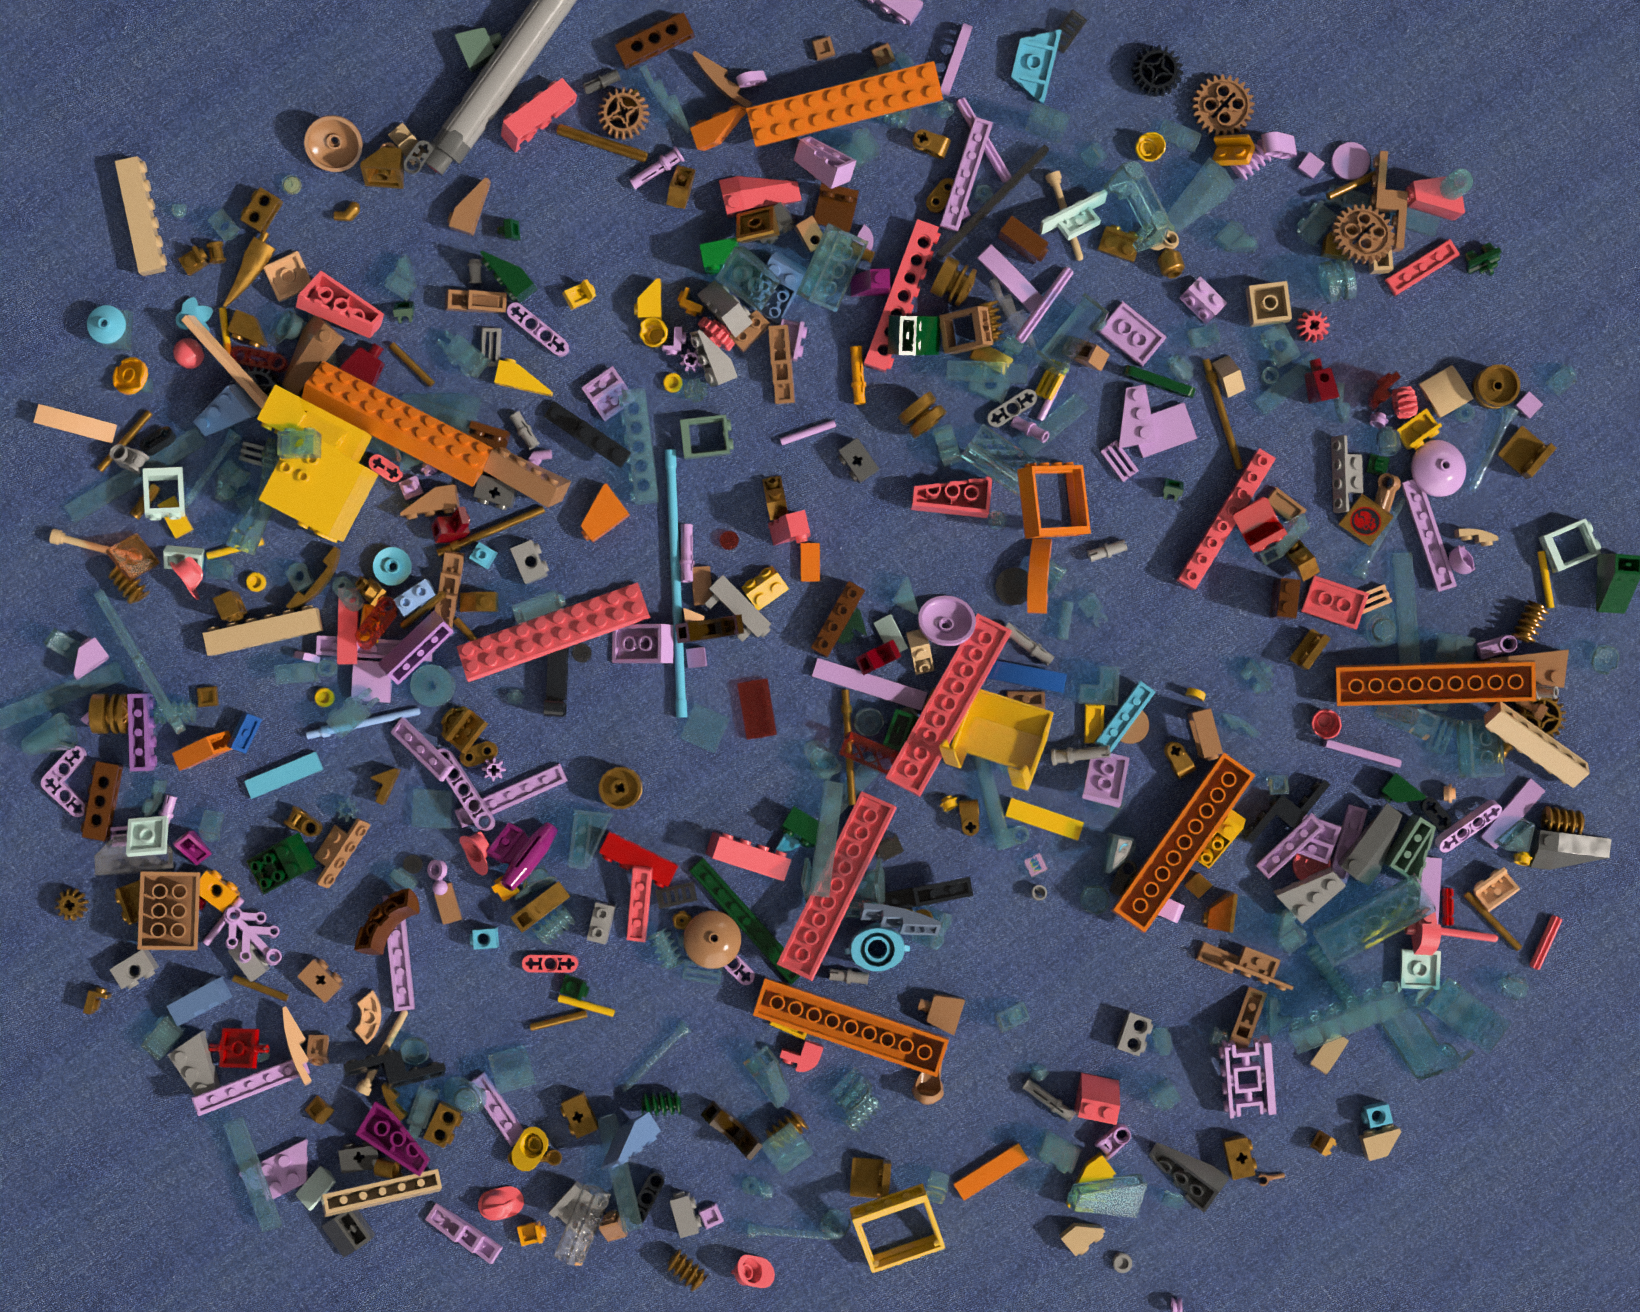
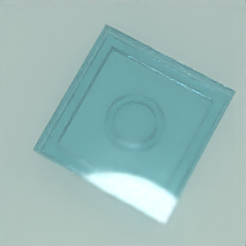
(705, 728)
(432, 808)

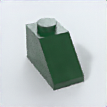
(1399, 790)

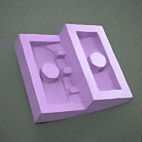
(605, 393)
(370, 675)
(1323, 844)

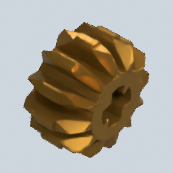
(71, 912)

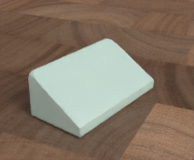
(177, 553)
(889, 631)
(315, 1187)

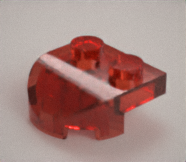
(1380, 392)

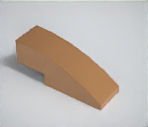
(475, 301)

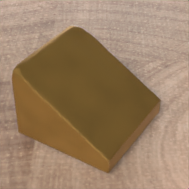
(1198, 885)
(319, 1110)

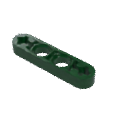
(1159, 381)

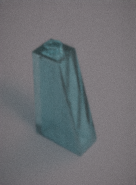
(1109, 1196)

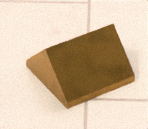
(756, 225)

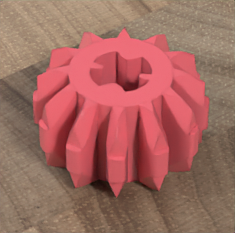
(1319, 329)
(1404, 402)

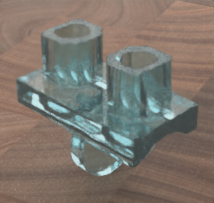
(1263, 681)

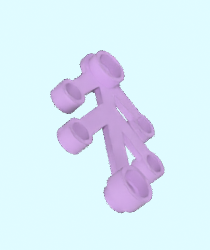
(250, 933)

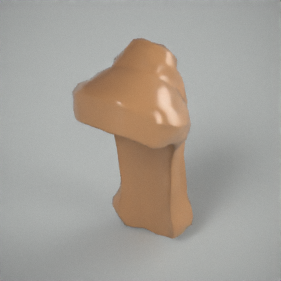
(928, 1088)

